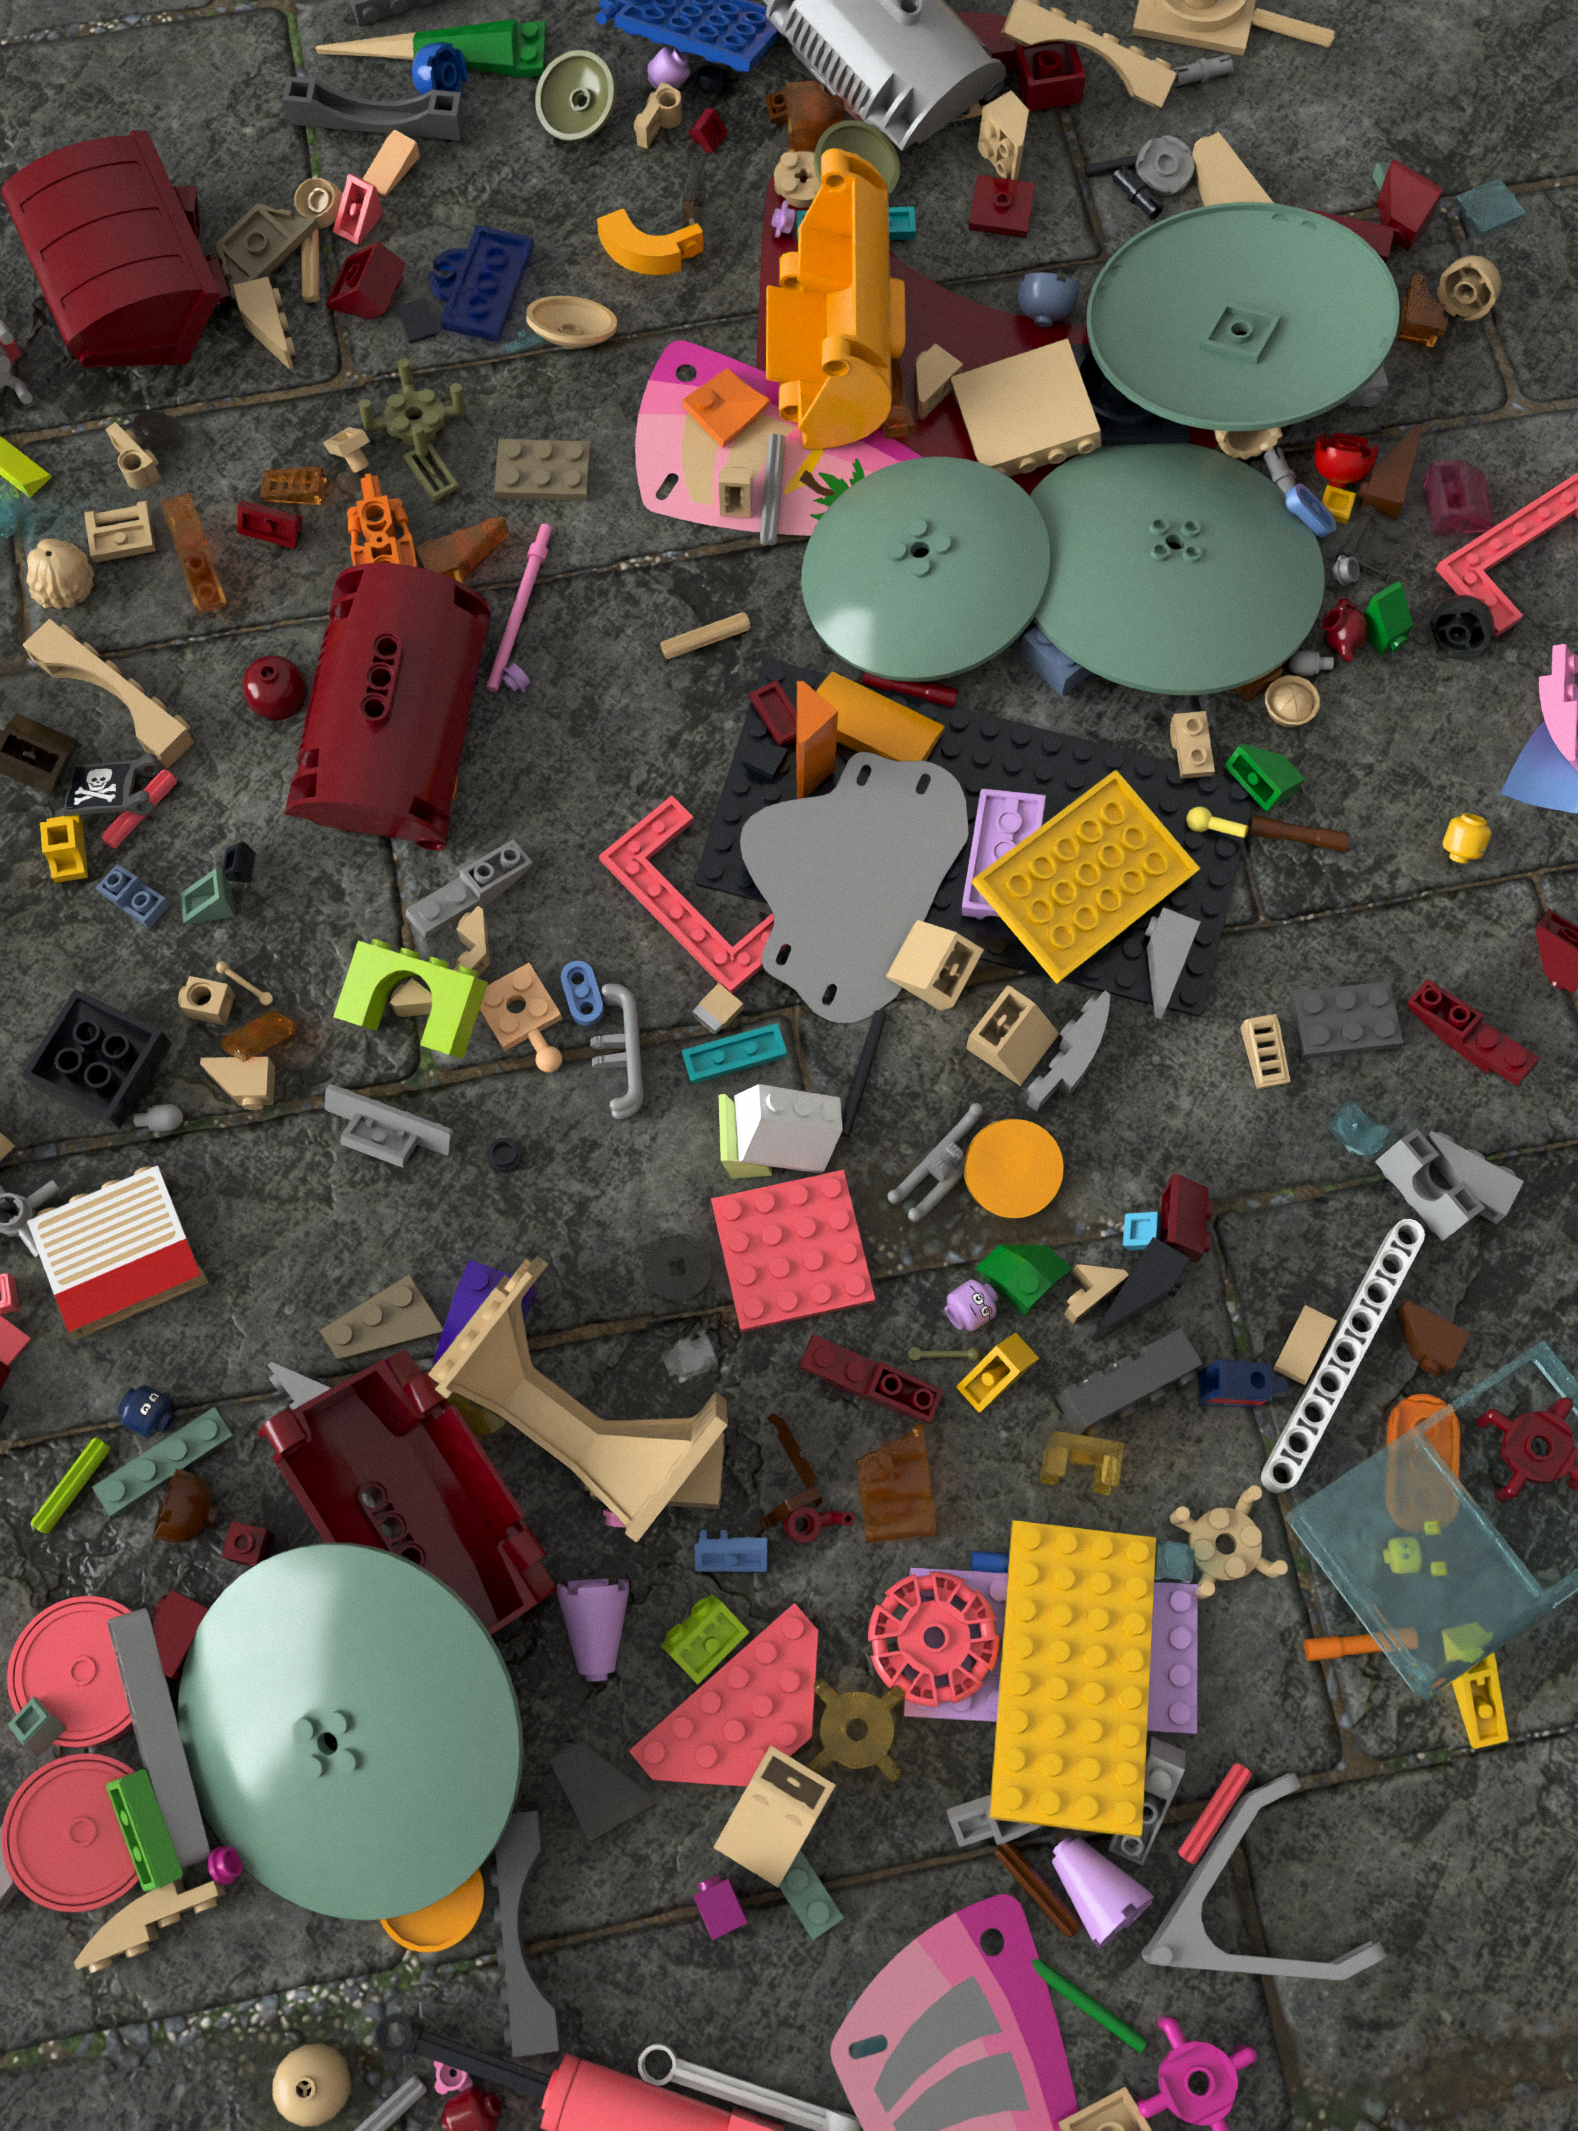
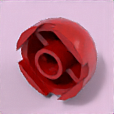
(1344, 458)

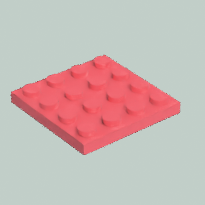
(792, 1250)

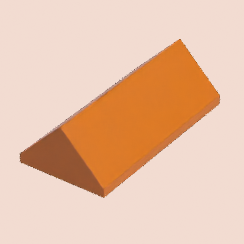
(814, 739)

